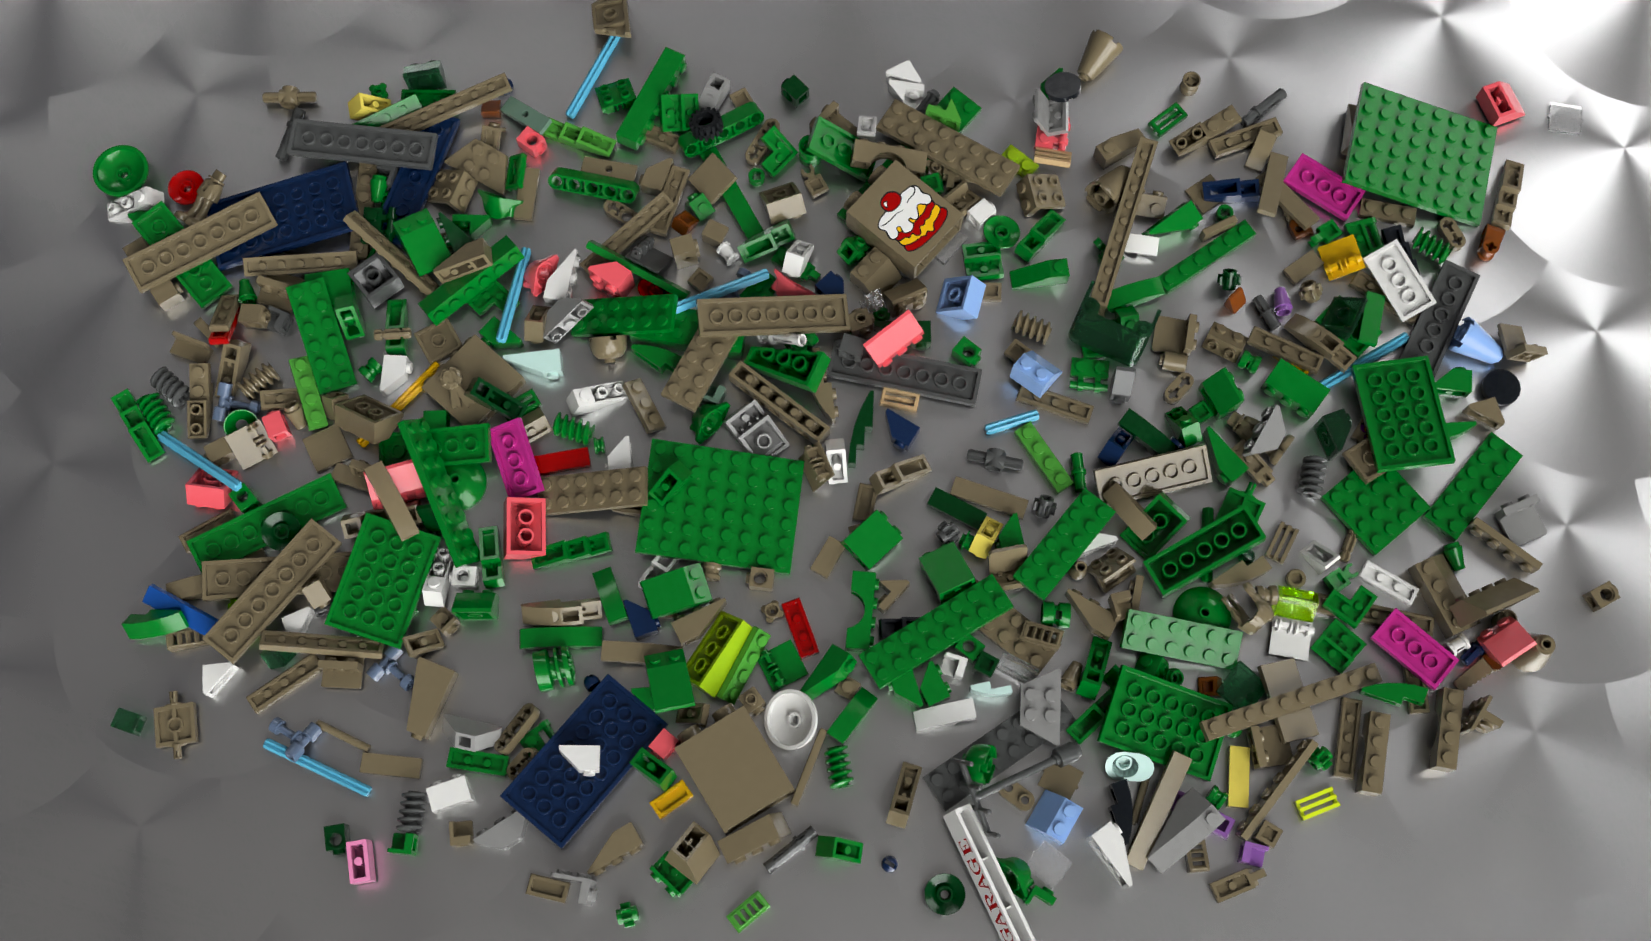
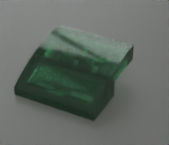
(1241, 687)

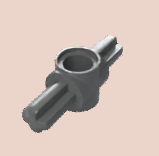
(995, 459)

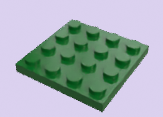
(1377, 509)

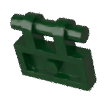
(376, 218)

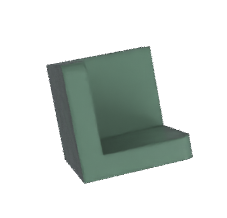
(715, 395)

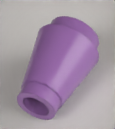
(1282, 303)

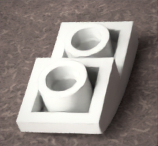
(1142, 245)

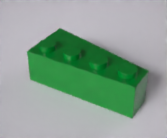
(793, 367)

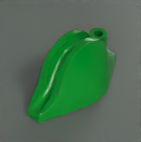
(498, 206)
(708, 420)
(1017, 875)

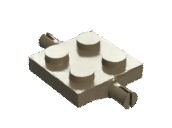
(175, 725)

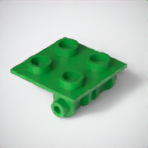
(615, 94)
(782, 665)

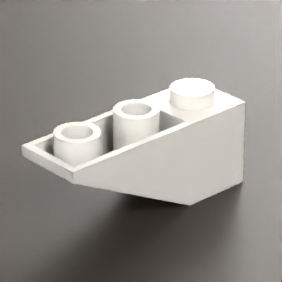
(140, 199)
(561, 281)
(595, 397)
(437, 582)

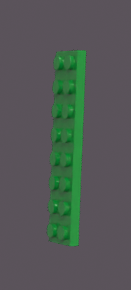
(440, 492)
(243, 534)
(935, 631)

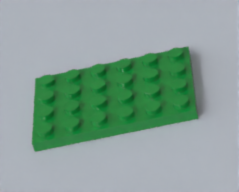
(1402, 414)
(382, 582)
(1159, 717)

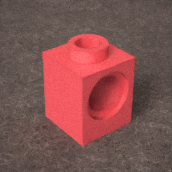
(526, 137)
(276, 426)
(663, 745)

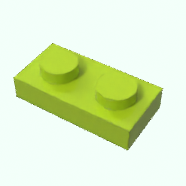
(1026, 164)

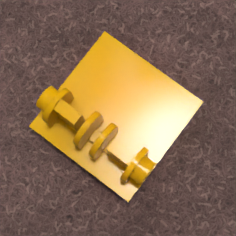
(1341, 257)

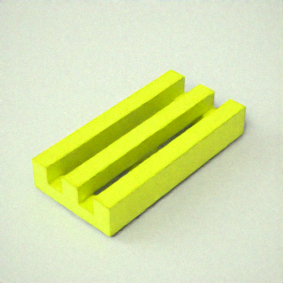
(1332, 796)

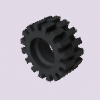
(707, 131)

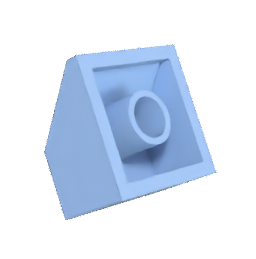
(961, 297)
(1034, 373)
(1054, 816)

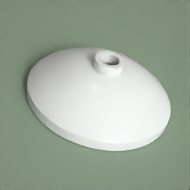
(782, 715)

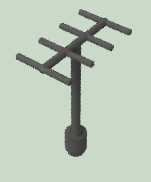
(1060, 756)

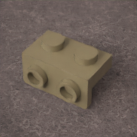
(962, 197)
(1152, 204)
(1224, 342)

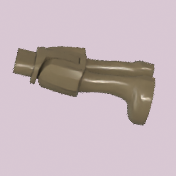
(207, 194)
(1243, 428)

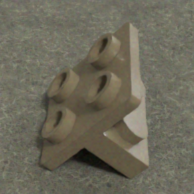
(274, 291)
(1112, 568)
(342, 671)
(1480, 718)

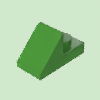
(947, 117)

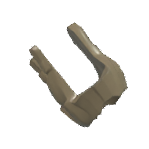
(1262, 616)

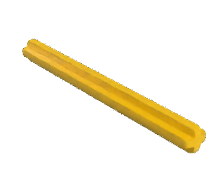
(409, 394)

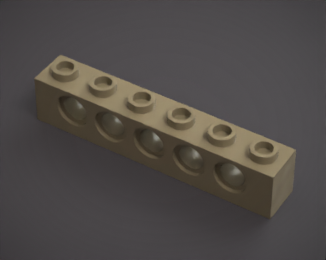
(779, 403)

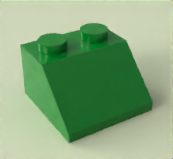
(476, 605)

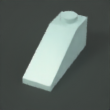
(540, 363)

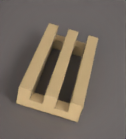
(1052, 157)
(897, 399)

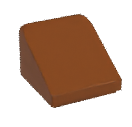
(491, 109)
(684, 223)
(1235, 300)
(1209, 685)

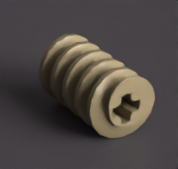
(1032, 327)
(259, 380)

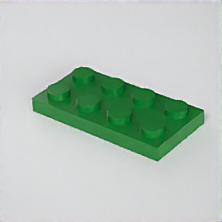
(835, 147)

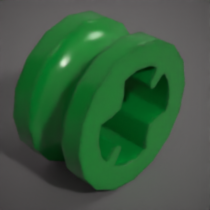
(756, 183)
(1223, 208)
(599, 445)

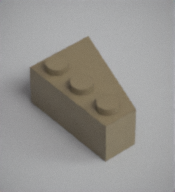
(754, 838)

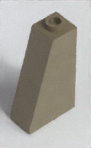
(429, 695)

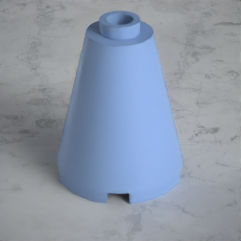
(1475, 342)

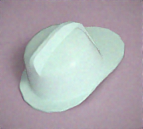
(1129, 766)

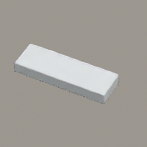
(1388, 583)

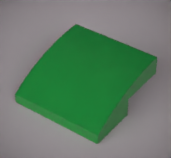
(676, 110)
(982, 261)
(1338, 645)

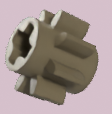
(1310, 291)

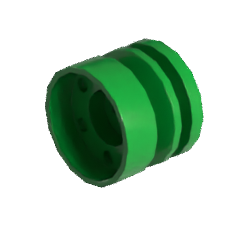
(554, 668)

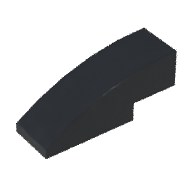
(1122, 810)

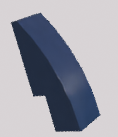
(1232, 191)

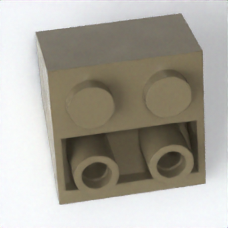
(904, 297)
(693, 853)

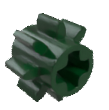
(1229, 279)

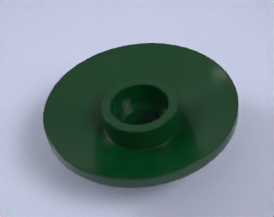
(271, 530)
(955, 890)

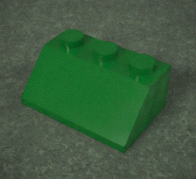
(1295, 389)

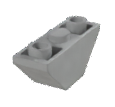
(564, 317)
(1267, 433)
(469, 733)
(504, 833)

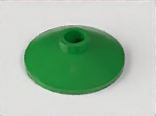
(1004, 226)

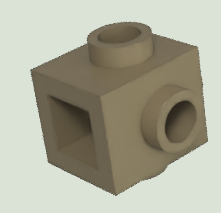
(861, 322)

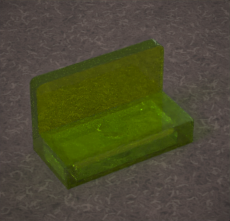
(1296, 604)

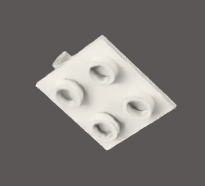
(1290, 638)

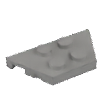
(1042, 706)

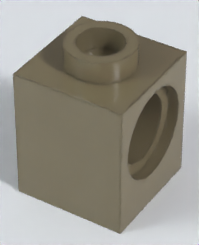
(254, 316)
(219, 452)
(767, 585)
(1595, 600)

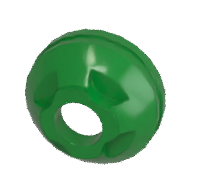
(234, 416)

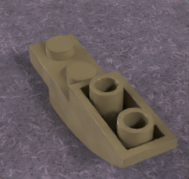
(1201, 133)
(1322, 340)
(824, 397)
(201, 401)
(561, 613)

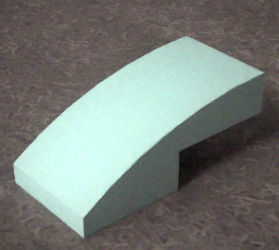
(984, 689)

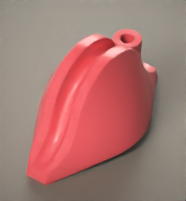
(538, 273)
(786, 287)

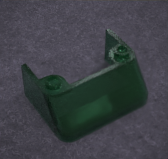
(1107, 336)

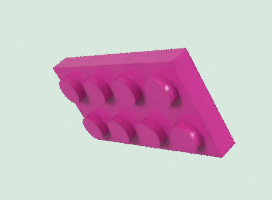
(1323, 187)
(516, 459)
(1414, 649)

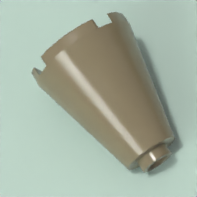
(1097, 55)
(1108, 189)
(1537, 656)

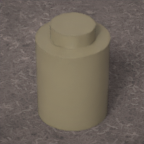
(1173, 361)

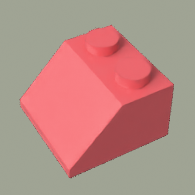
(207, 491)
(1505, 641)

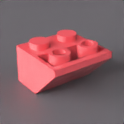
(1499, 103)
(612, 278)

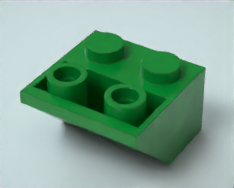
(1221, 393)

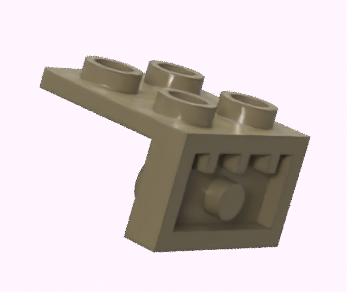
(1515, 345)
(1267, 747)

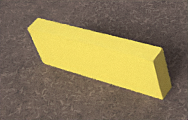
(1238, 777)

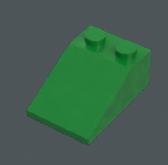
(421, 241)
(1169, 521)
(676, 591)
(669, 680)

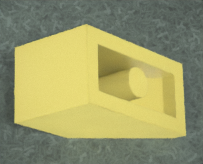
(365, 105)
(985, 537)

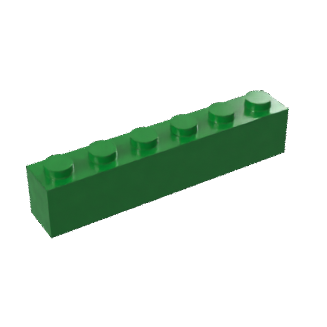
(646, 106)
(457, 292)

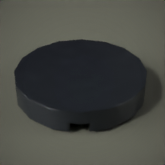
(1062, 87)
(1502, 386)

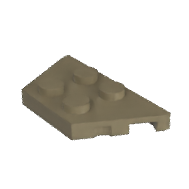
(611, 18)
(482, 163)

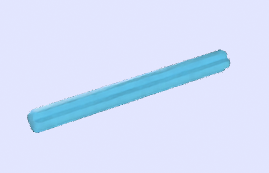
(592, 76)
(723, 289)
(513, 296)
(1370, 357)
(199, 461)
(320, 769)

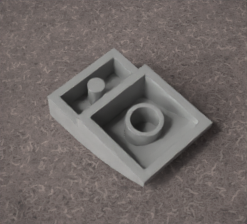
(755, 430)

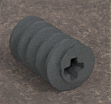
(170, 387)
(1310, 476)
(411, 812)

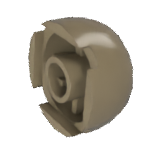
(608, 347)

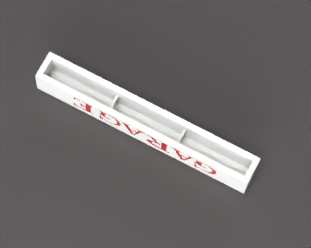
(987, 875)

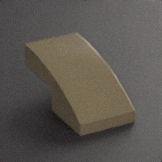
(1260, 151)

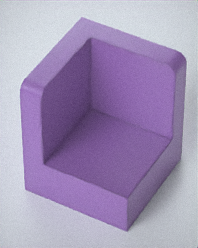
(1252, 854)

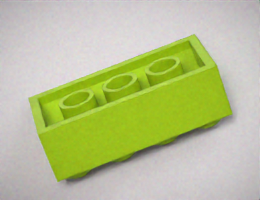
(717, 653)

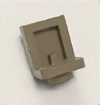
(752, 701)

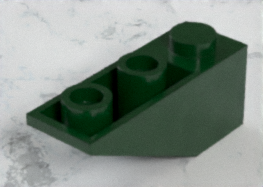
(455, 236)

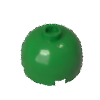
(982, 757)

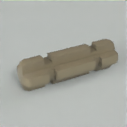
(392, 333)
(1348, 546)

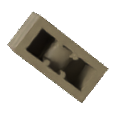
(685, 251)

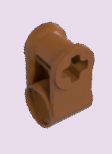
(1490, 242)

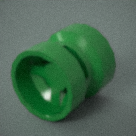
(1254, 362)
(371, 369)

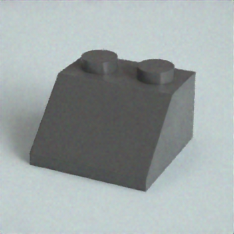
(376, 280)

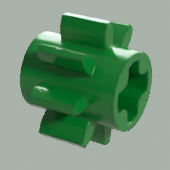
(1320, 758)
(627, 914)

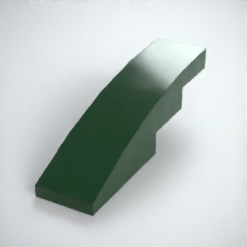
(863, 424)
(1146, 434)

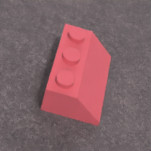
(894, 339)
(406, 480)
(524, 528)

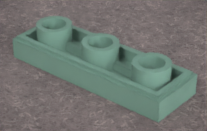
(526, 115)

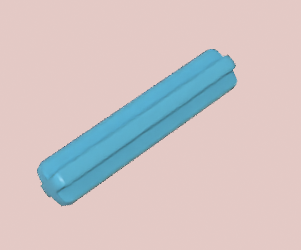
(1011, 422)

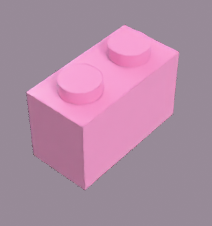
(361, 861)

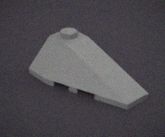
(1188, 825)

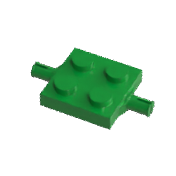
(1235, 499)

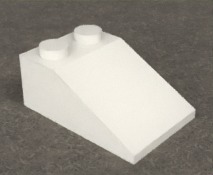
(1111, 849)

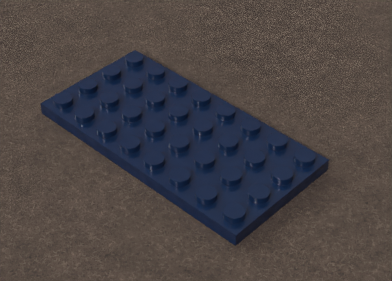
(305, 209)
(553, 791)

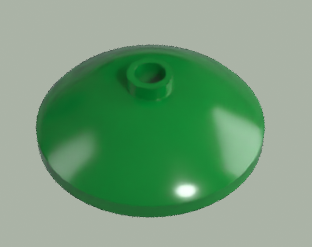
(114, 165)
(470, 485)
(1194, 600)

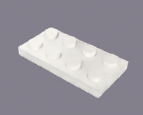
(1399, 280)

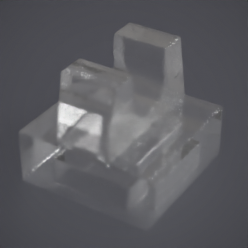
(872, 301)

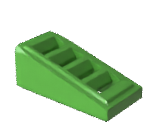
(763, 902)

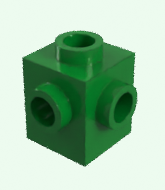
(853, 249)

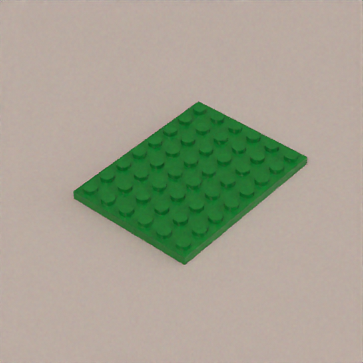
(1419, 154)
(729, 511)

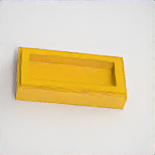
(671, 799)

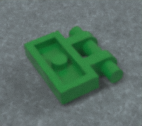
(1089, 369)

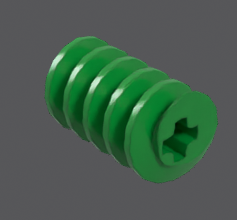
(1431, 246)
(156, 412)
(573, 430)
(838, 767)

